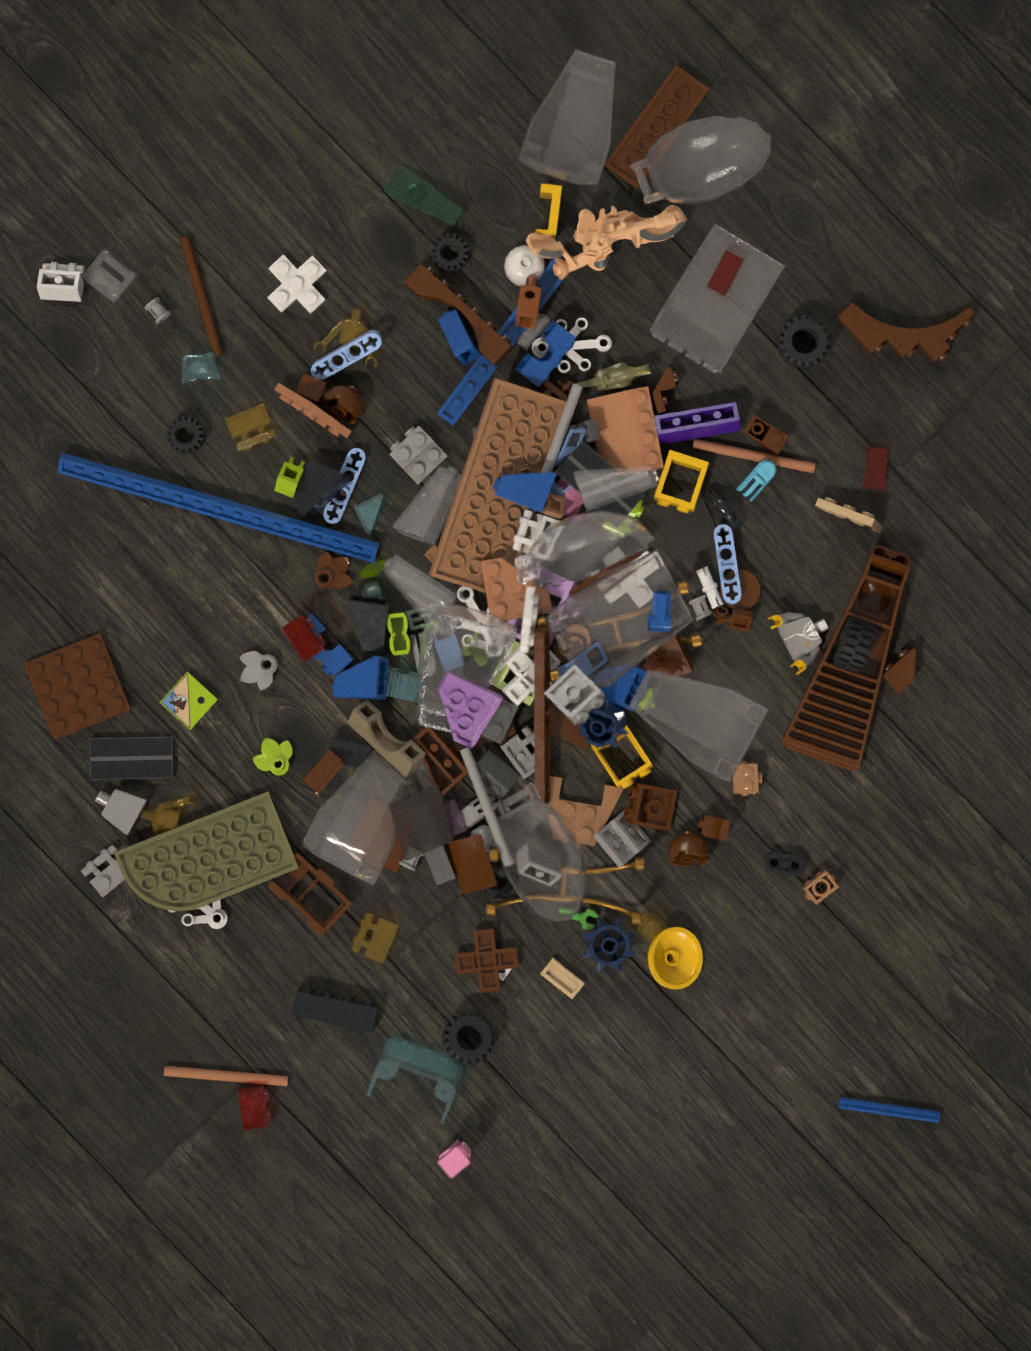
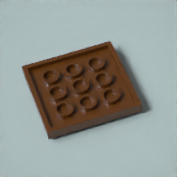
(77, 686)

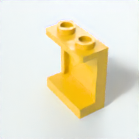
(551, 192)

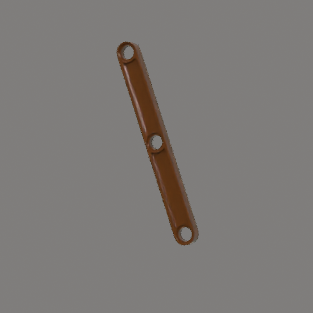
(542, 712)

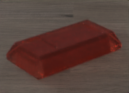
(725, 272)
(875, 468)

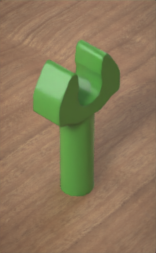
(582, 918)

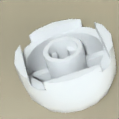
(522, 264)

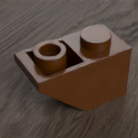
(765, 435)
(902, 672)

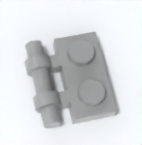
(518, 753)
(109, 877)

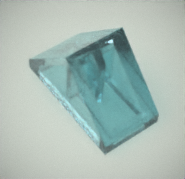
(368, 512)

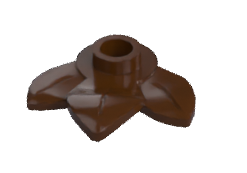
(335, 570)
(657, 661)

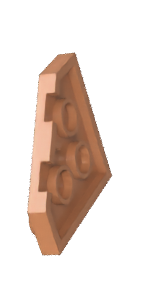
(312, 411)
(506, 594)

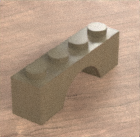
(369, 724)

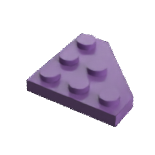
(467, 707)

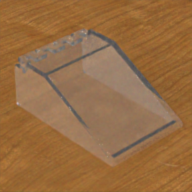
(706, 320)
(617, 617)

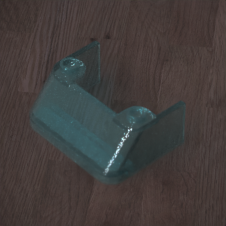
(423, 1062)

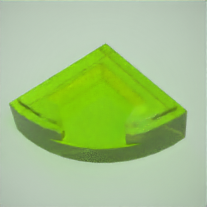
(372, 569)

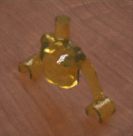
(350, 330)
(166, 819)

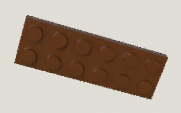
(665, 111)

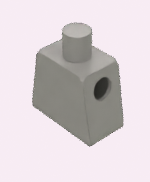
(121, 809)

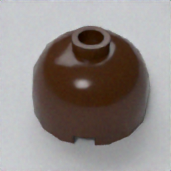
(343, 402)
(688, 849)

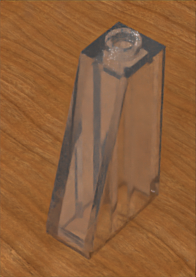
(611, 485)
(430, 507)
(418, 589)

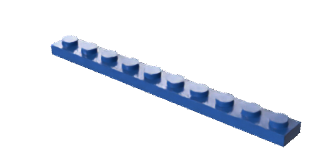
(482, 368)

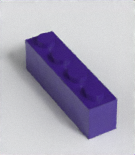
(697, 423)

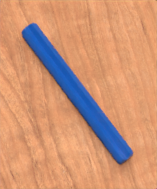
(889, 1109)

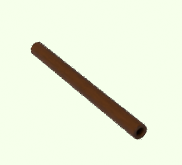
(201, 297)

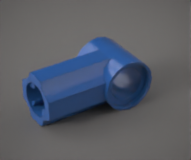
(660, 616)

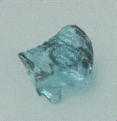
(199, 367)

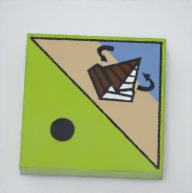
(188, 700)

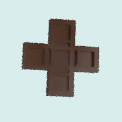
(486, 960)

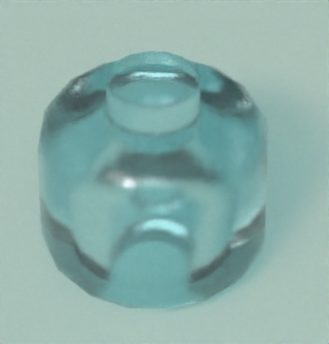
(372, 590)

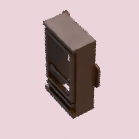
(283, 884)

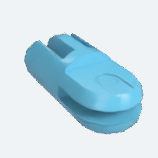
(762, 474)

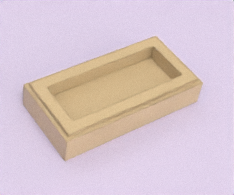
(562, 978)

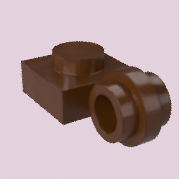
(738, 619)

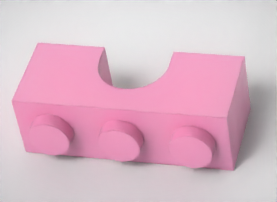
(455, 1158)

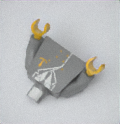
(800, 637)

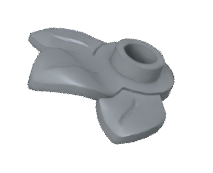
(255, 669)

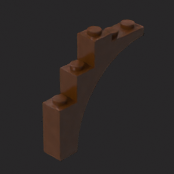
(931, 340)

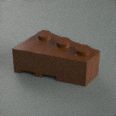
(441, 759)

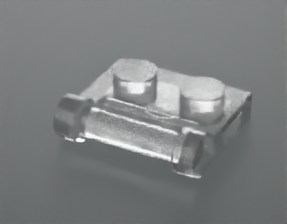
(104, 281)

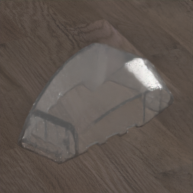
(574, 123)
(465, 643)
(699, 720)
(356, 822)

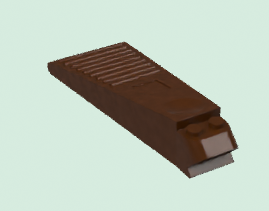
(839, 702)

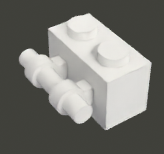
(60, 282)
(537, 527)

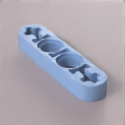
(347, 356)
(348, 488)
(727, 564)

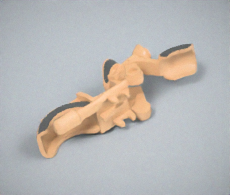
(600, 234)

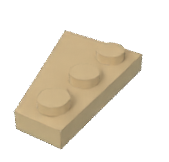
(829, 505)

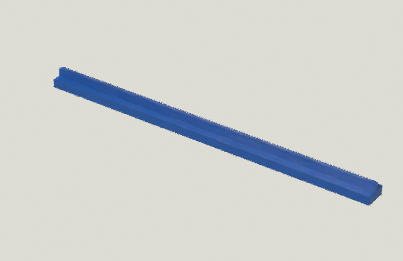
(218, 507)

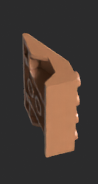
(626, 429)

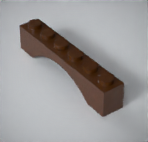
(428, 287)

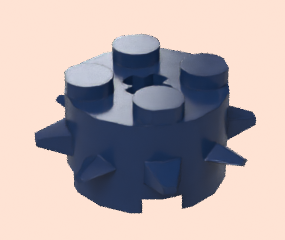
(604, 724)
(620, 950)

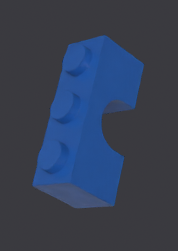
(558, 342)
(334, 660)

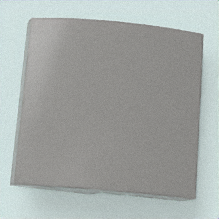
(621, 840)

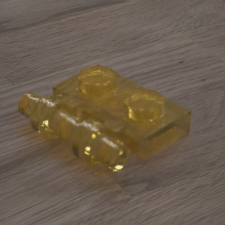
(249, 421)
(381, 940)

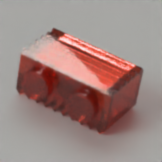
(304, 638)
(254, 1107)

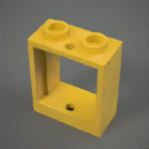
(686, 461)
(641, 771)

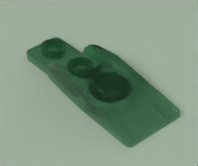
(422, 196)

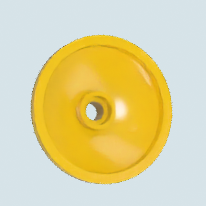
(684, 958)

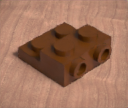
(650, 806)

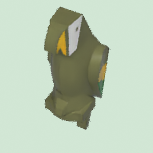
(615, 376)

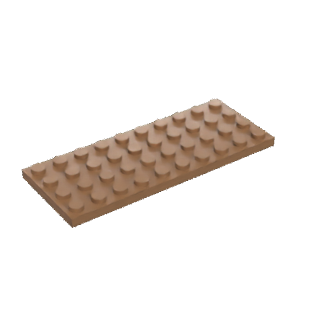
(509, 440)

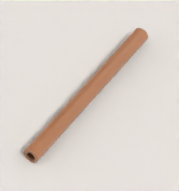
(753, 455)
(230, 1076)

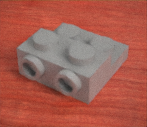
(417, 454)
(575, 695)

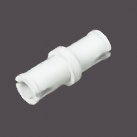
(709, 587)

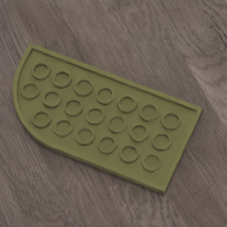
(209, 857)

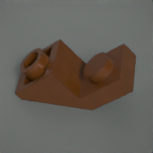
(666, 383)

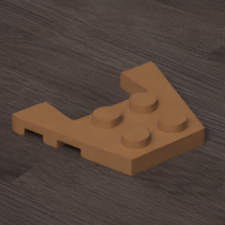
(584, 818)

